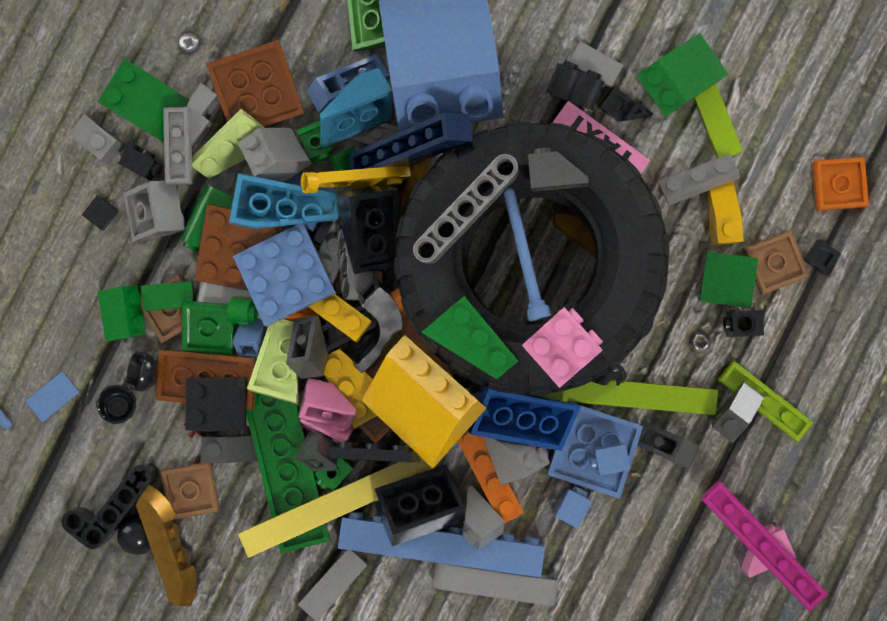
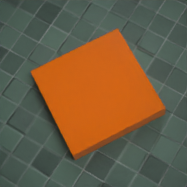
(840, 184)

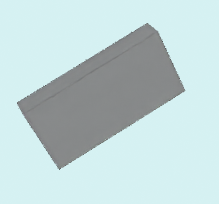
(596, 61)

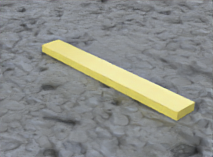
(324, 508)

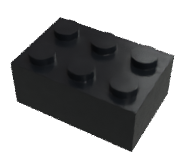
(419, 505)

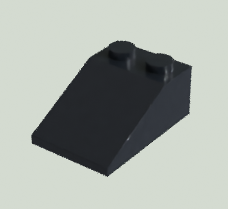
(369, 226)

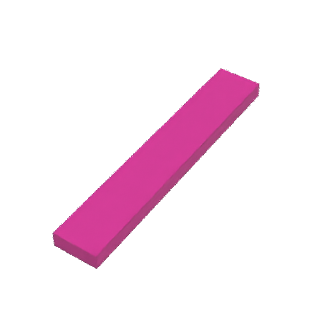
(764, 546)

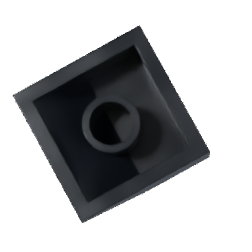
(216, 403)

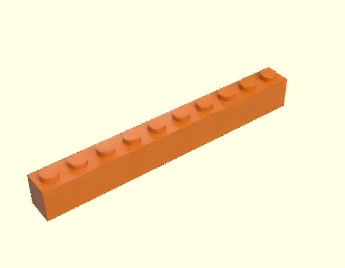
(474, 447)

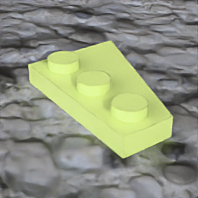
(222, 149)
(271, 373)

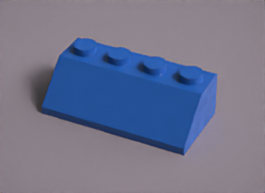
(524, 419)

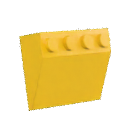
(421, 402)

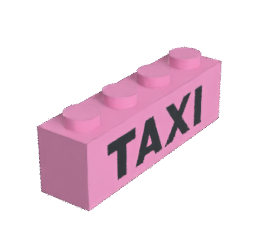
(580, 121)

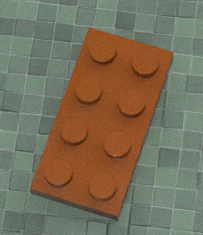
(178, 365)

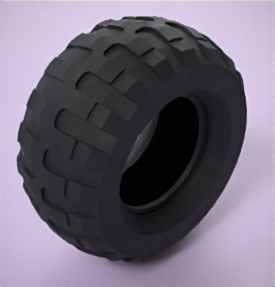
(614, 208)

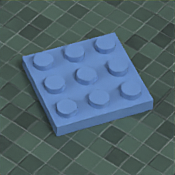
(284, 274)
(590, 431)

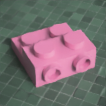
(563, 346)

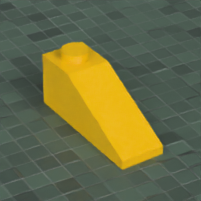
(724, 215)

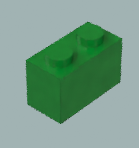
(121, 313)

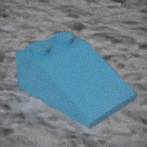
(357, 108)

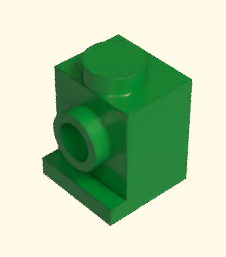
(317, 153)
(343, 468)

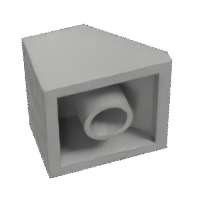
(274, 153)
(153, 210)
(515, 460)

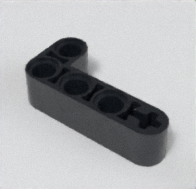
(116, 503)

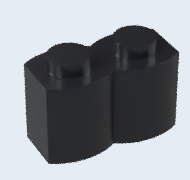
(575, 85)

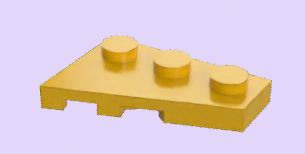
(351, 383)

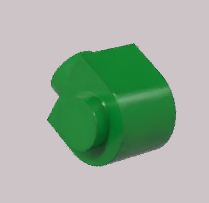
(241, 310)

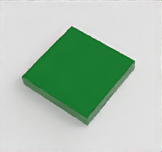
(728, 279)
(207, 328)

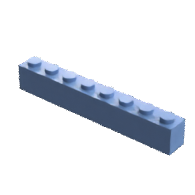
(444, 547)

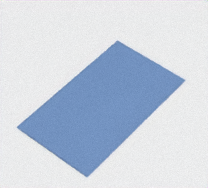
(52, 396)

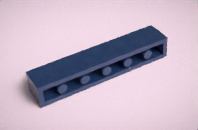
(416, 143)

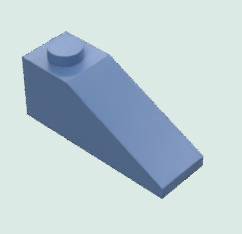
(328, 86)

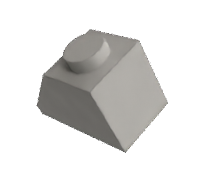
(96, 139)
(481, 521)

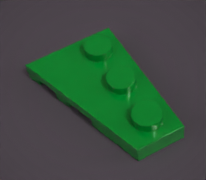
(470, 337)

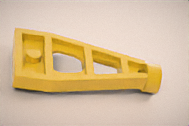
(354, 178)

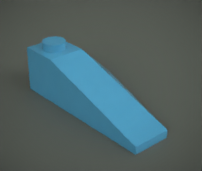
(273, 204)

